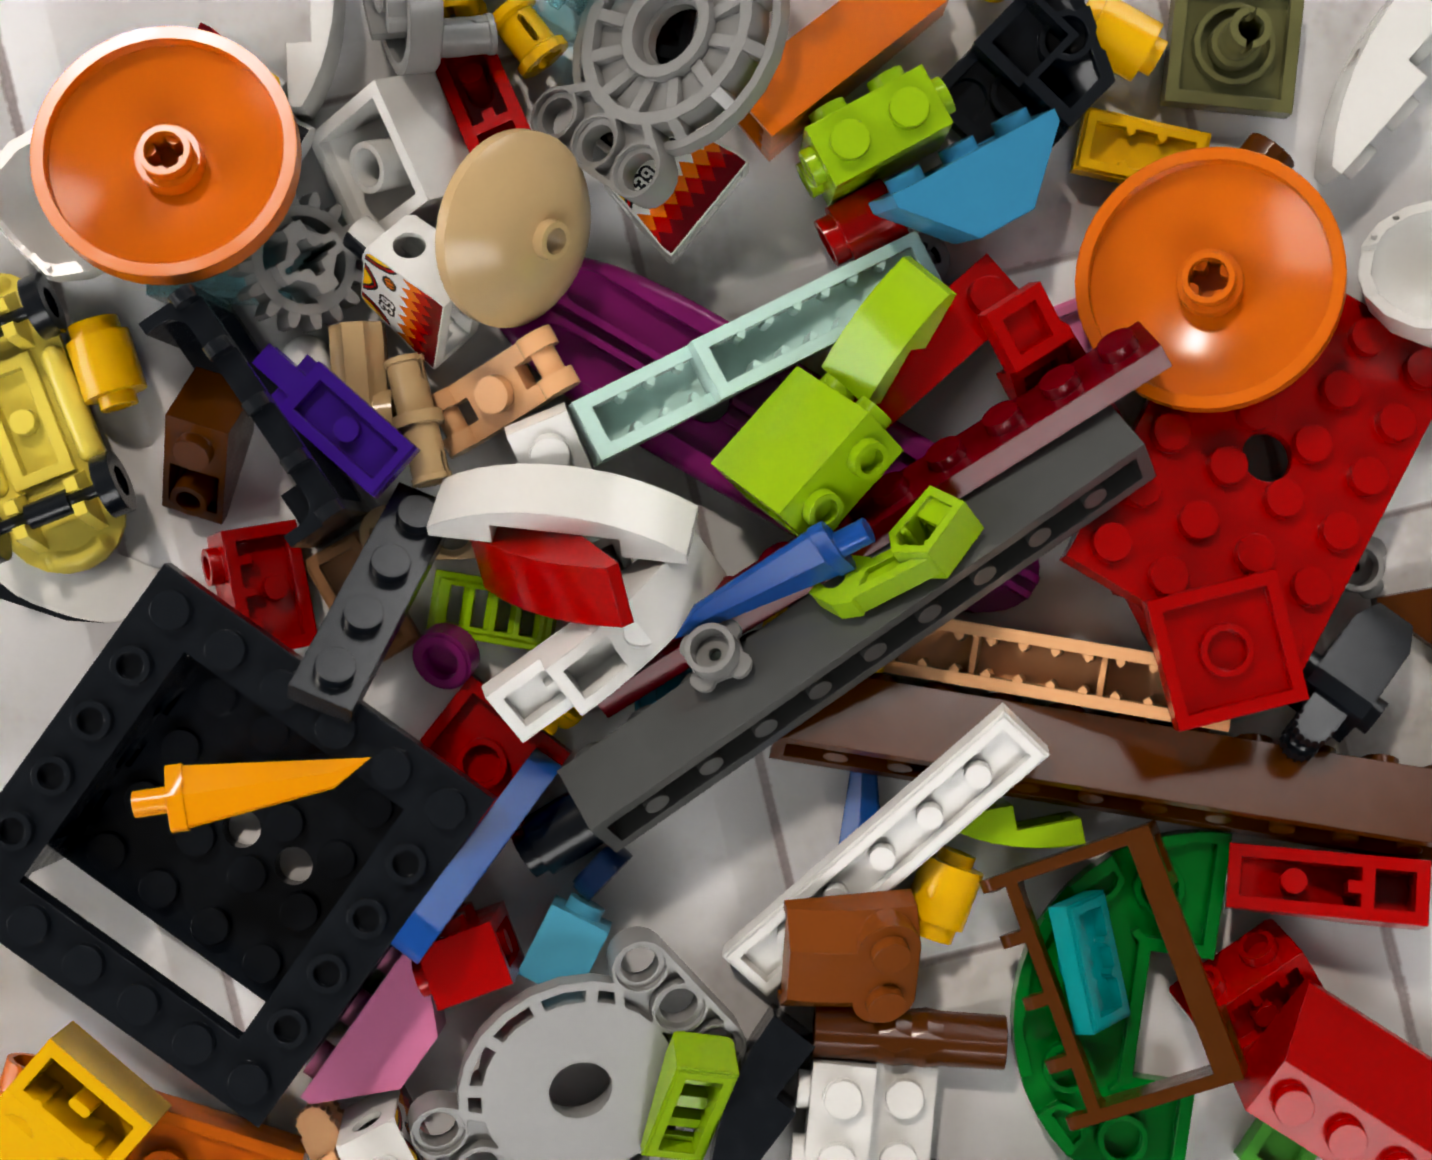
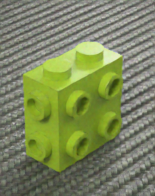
(874, 135)
(809, 452)

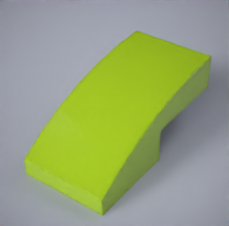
(888, 325)
(999, 827)

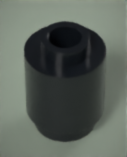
(554, 837)

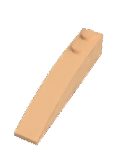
(1041, 668)

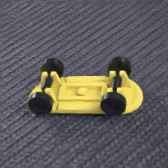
(58, 483)

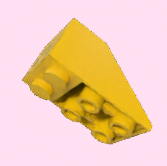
(76, 1104)

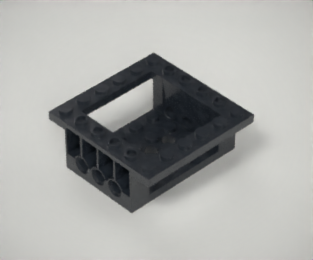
(211, 687)

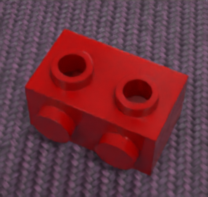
(470, 956)

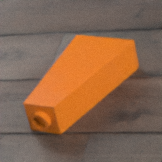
(831, 61)

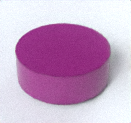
(446, 656)

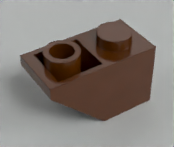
(204, 447)

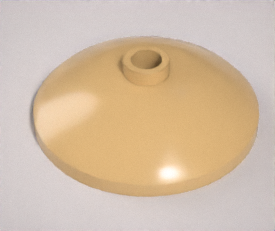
(513, 228)

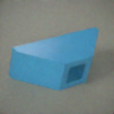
(976, 183)

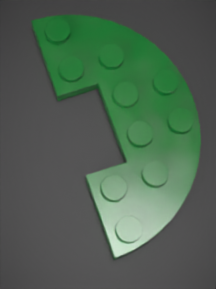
(1162, 1130)

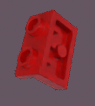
(263, 579)
(1254, 979)

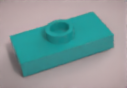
(1089, 962)

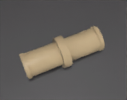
(418, 418)

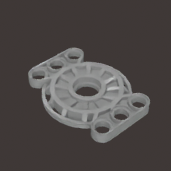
(645, 102)
(561, 1023)

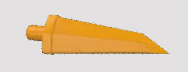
(223, 790)

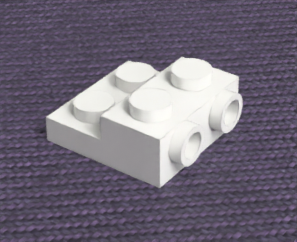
(864, 1111)

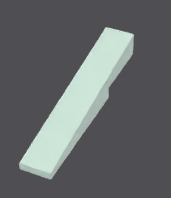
(733, 356)

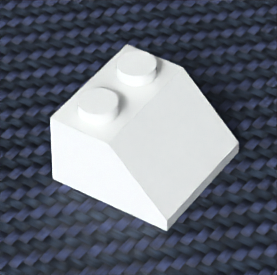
(391, 150)

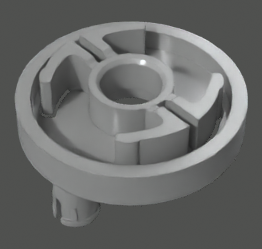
(420, 36)

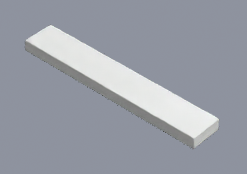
(900, 833)

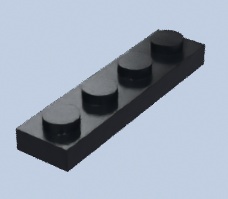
(368, 608)

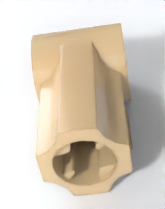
(358, 360)

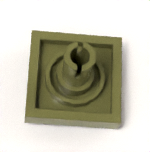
(1232, 56)

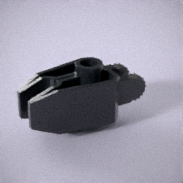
(1348, 681)

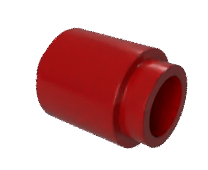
(852, 229)

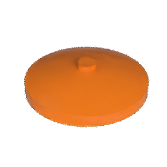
(166, 155)
(1223, 267)

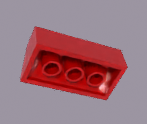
(1339, 1082)

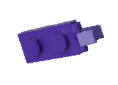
(337, 420)

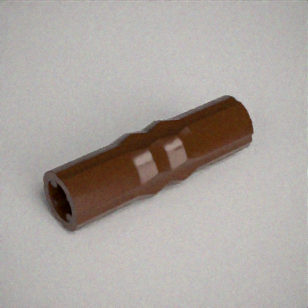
(916, 1038)

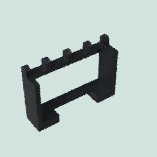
(218, 341)

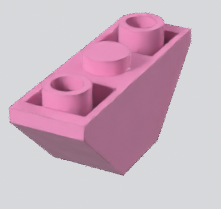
(384, 1038)

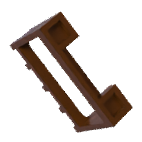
(1211, 1020)

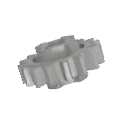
(320, 282)

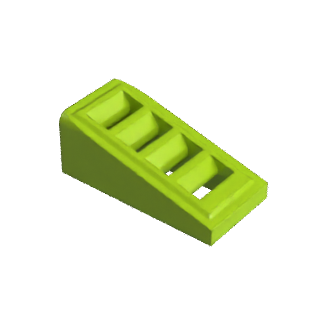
(443, 581)
(696, 1061)

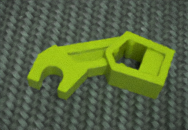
(923, 547)

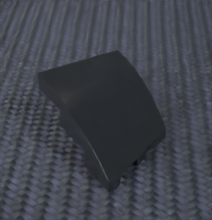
(1030, 58)

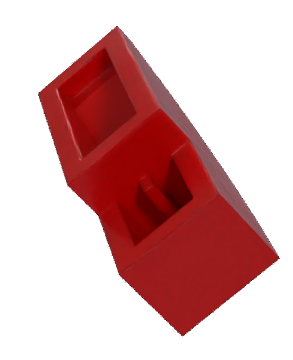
(554, 576)

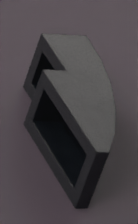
(758, 1104)

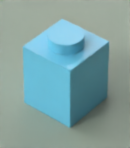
(566, 940)

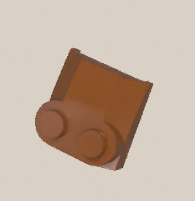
(852, 953)

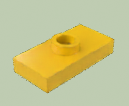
(1118, 145)

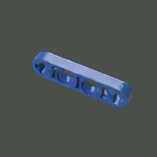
(475, 856)

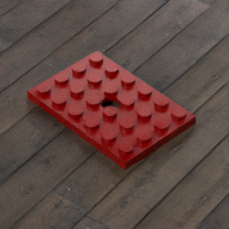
(1208, 520)

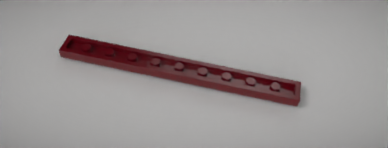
(960, 465)

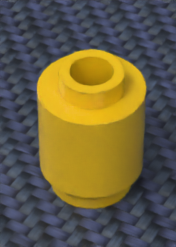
(1127, 37)
(105, 363)
(945, 893)

